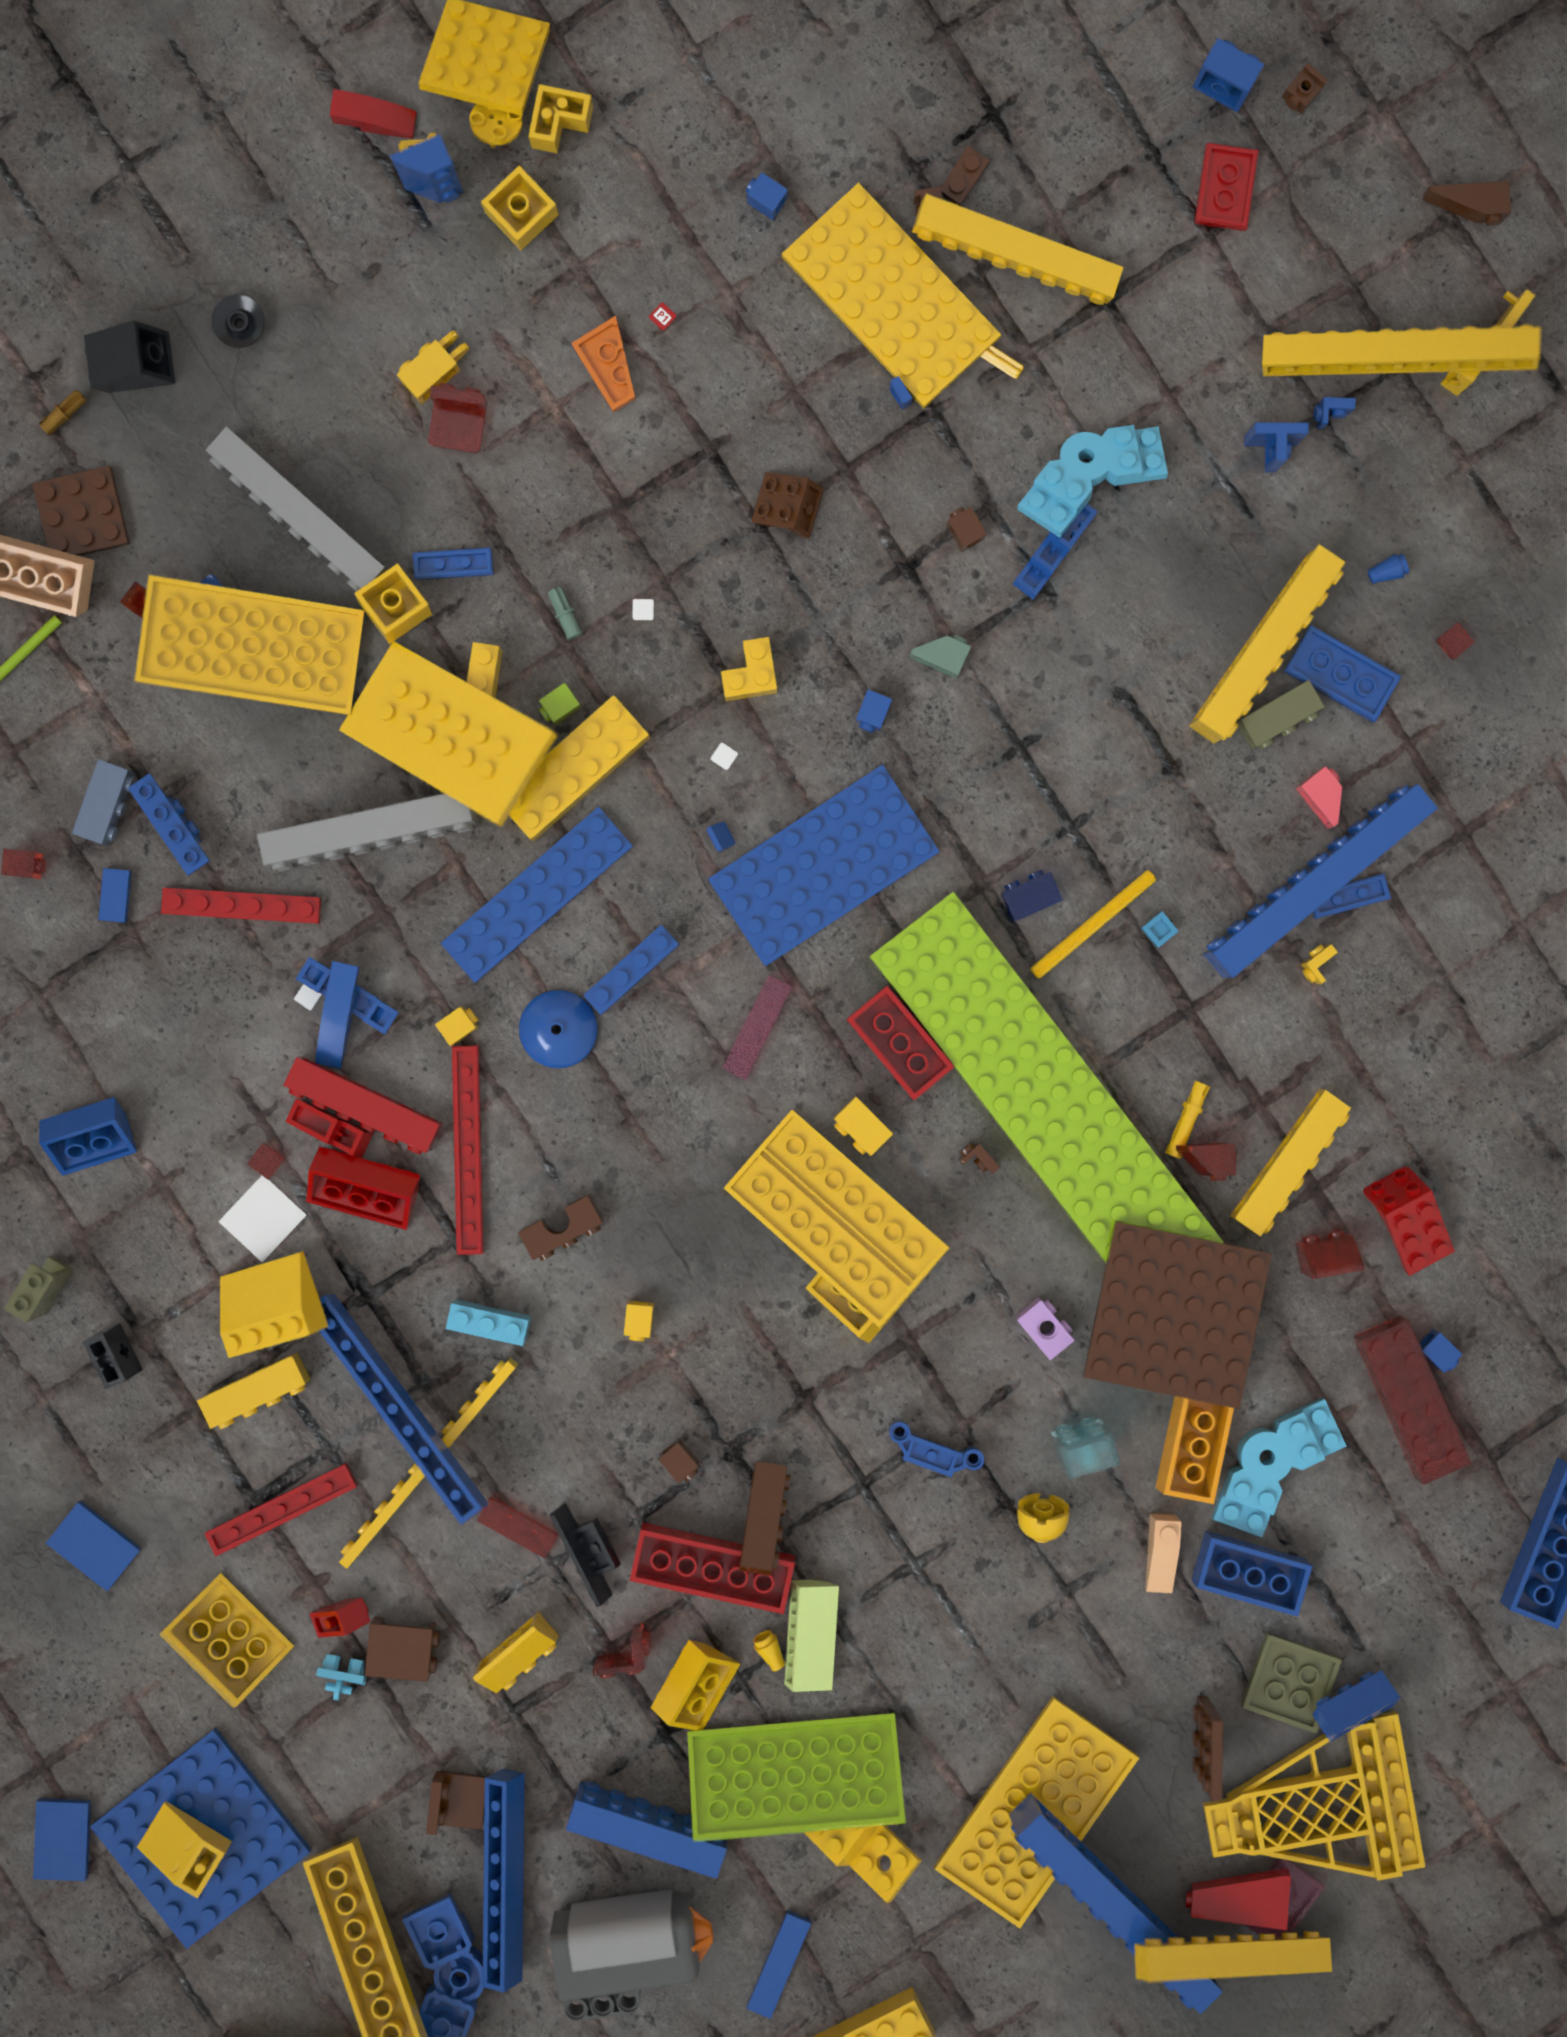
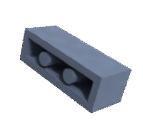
(104, 803)

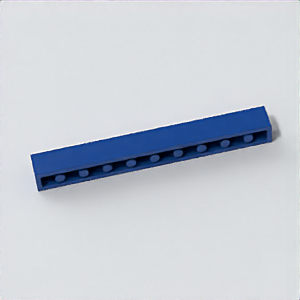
(400, 1412)

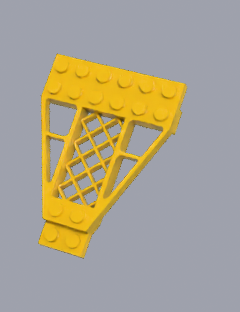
(1384, 1800)

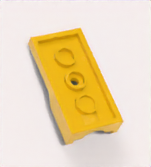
(1459, 381)

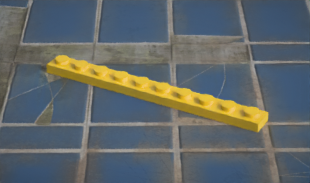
(403, 1489)

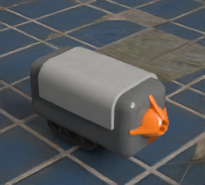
(625, 1948)

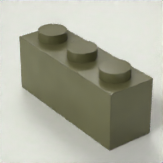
(1281, 716)

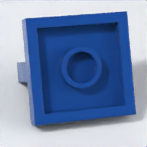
(1277, 441)

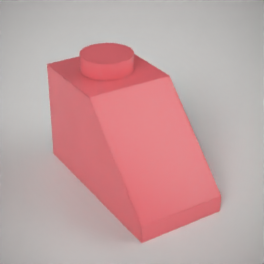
(1323, 795)

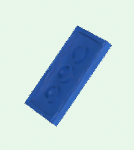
(1342, 673)

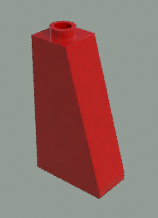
(1245, 1899)

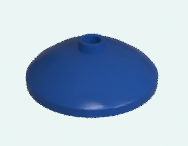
(576, 1023)

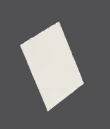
(262, 1218)

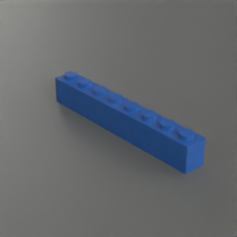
(503, 1880)

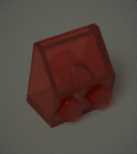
(1328, 1255)

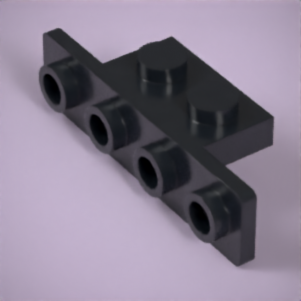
(589, 1551)

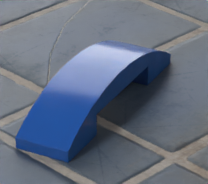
(366, 1005)

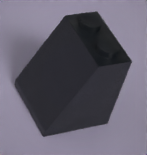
(129, 357)

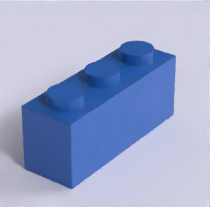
(1355, 1705)

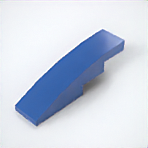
(1051, 554)
(337, 1014)

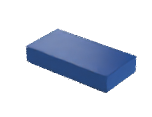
(115, 895)

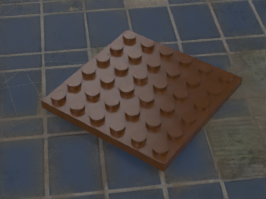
(1177, 1315)

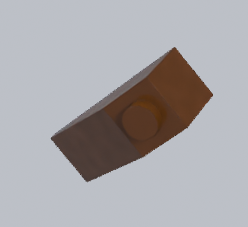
(1473, 201)

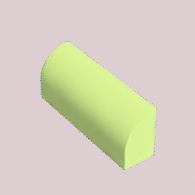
(811, 1635)

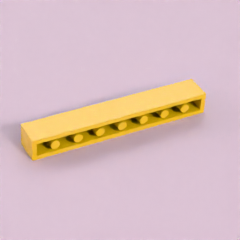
(1017, 250)
(1232, 1957)

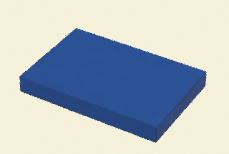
(93, 1545)
(62, 1839)

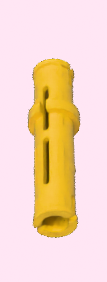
(1189, 1114)

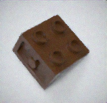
(788, 503)
(456, 1801)

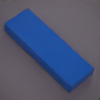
(453, 564)
(1355, 895)

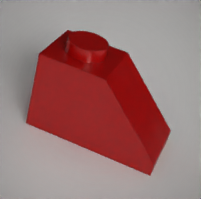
(340, 1618)

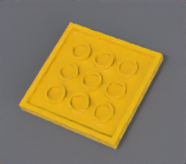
(484, 56)

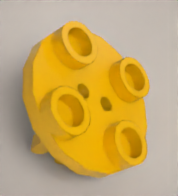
(495, 131)

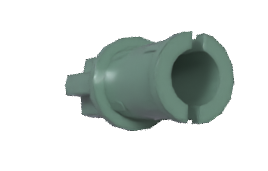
(564, 613)

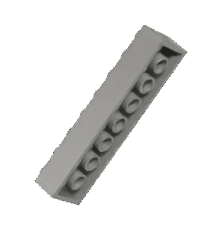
(363, 831)

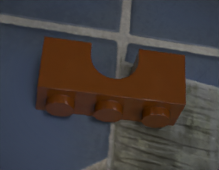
(541, 1239)

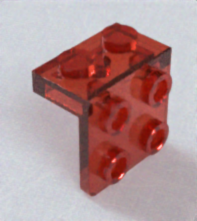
(457, 418)
(629, 1662)

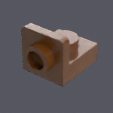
(983, 1160)

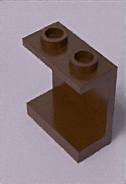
(401, 1651)

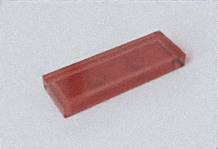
(517, 1527)

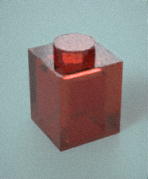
(22, 864)

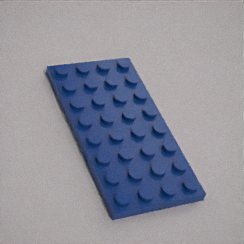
(823, 865)

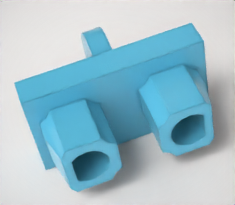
(330, 1670)

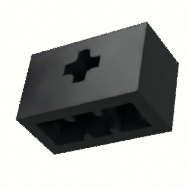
(112, 1356)

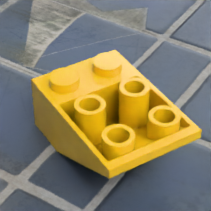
(183, 1848)

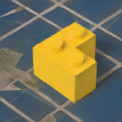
(558, 110)
(757, 676)

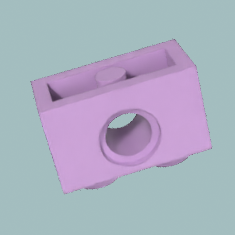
(1053, 1341)

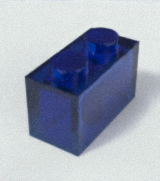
(1030, 896)

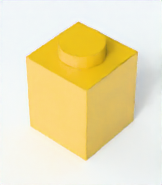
(457, 1025)
(638, 1320)

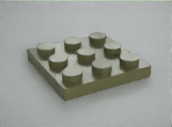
(1290, 1681)

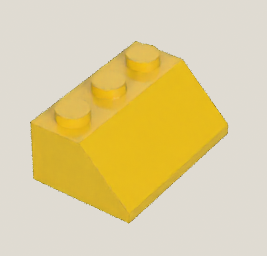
(516, 1654)
(694, 1686)

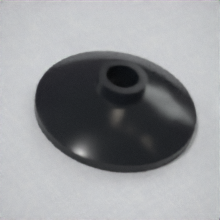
(229, 312)

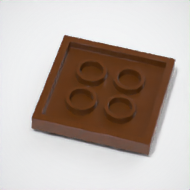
(82, 512)
(1209, 1747)

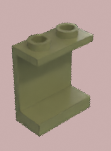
(38, 1289)

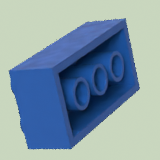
(1251, 1573)

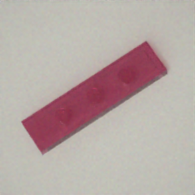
(757, 1027)

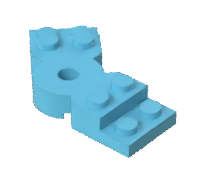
(1066, 484)
(1253, 1487)

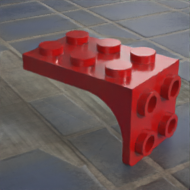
(1411, 1219)

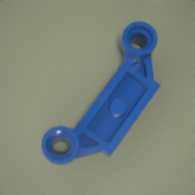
(932, 1454)

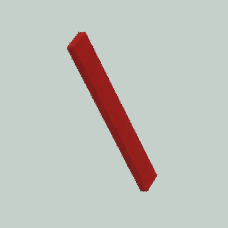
(467, 1150)

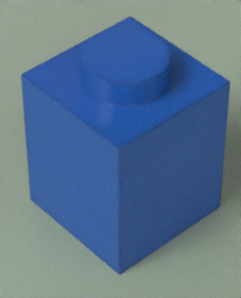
(766, 195)
(873, 711)
(1440, 1351)

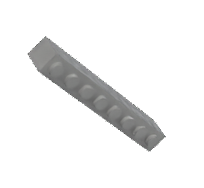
(295, 509)

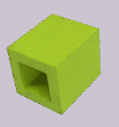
(559, 704)

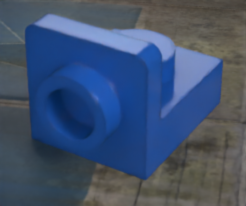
(1335, 406)

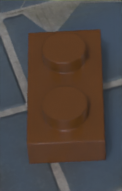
(964, 176)

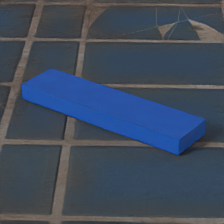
(778, 1964)

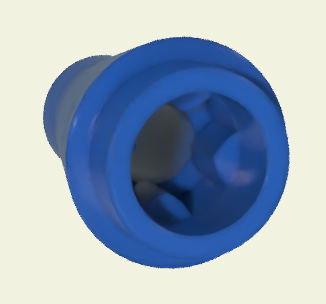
(1390, 569)

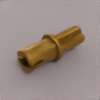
(62, 412)

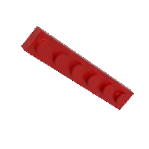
(241, 905)
(281, 1509)

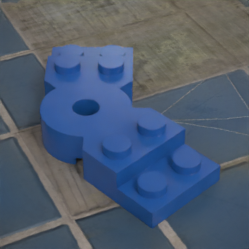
(444, 1945)

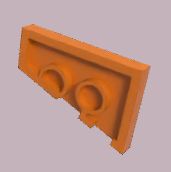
(606, 363)

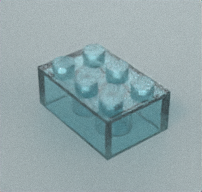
(1085, 1447)

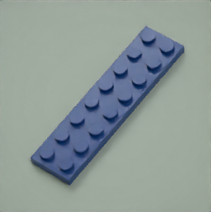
(536, 895)

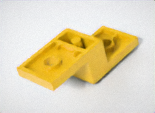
(863, 1850)

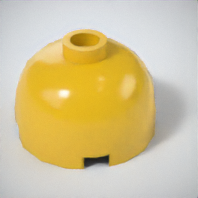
(1042, 1518)

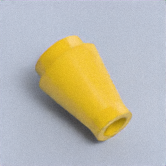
(768, 1648)

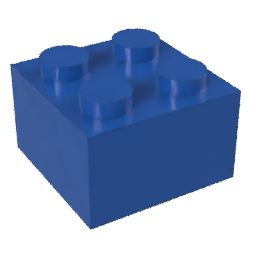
(1228, 74)

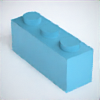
(488, 1322)

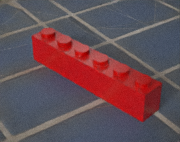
(362, 1104)

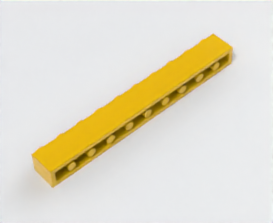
(1401, 351)

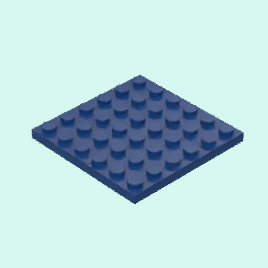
(225, 1796)

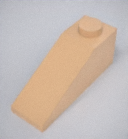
(1162, 1552)

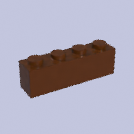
(763, 1518)

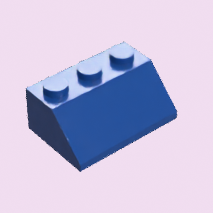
(428, 170)
(87, 1136)

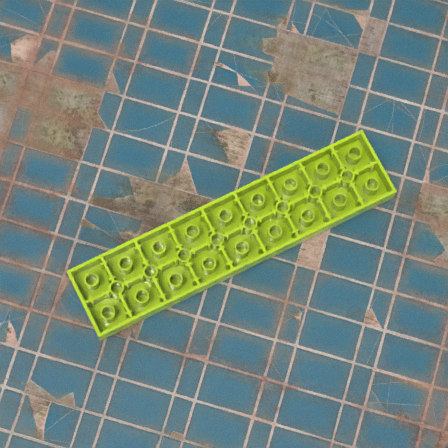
(1032, 1079)

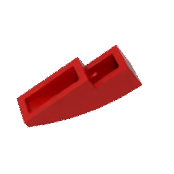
(372, 114)
(329, 1128)

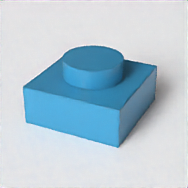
(1159, 929)

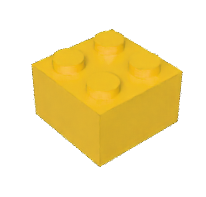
(520, 208)
(393, 603)

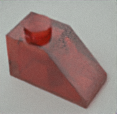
(1210, 1159)

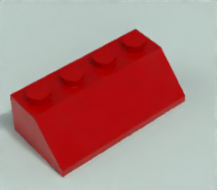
(362, 1187)

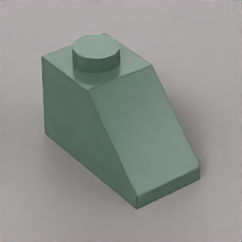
(943, 654)

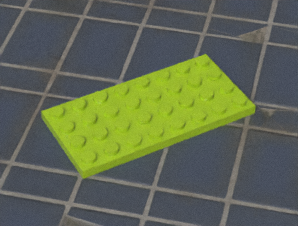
(795, 1777)

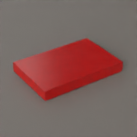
(1226, 186)

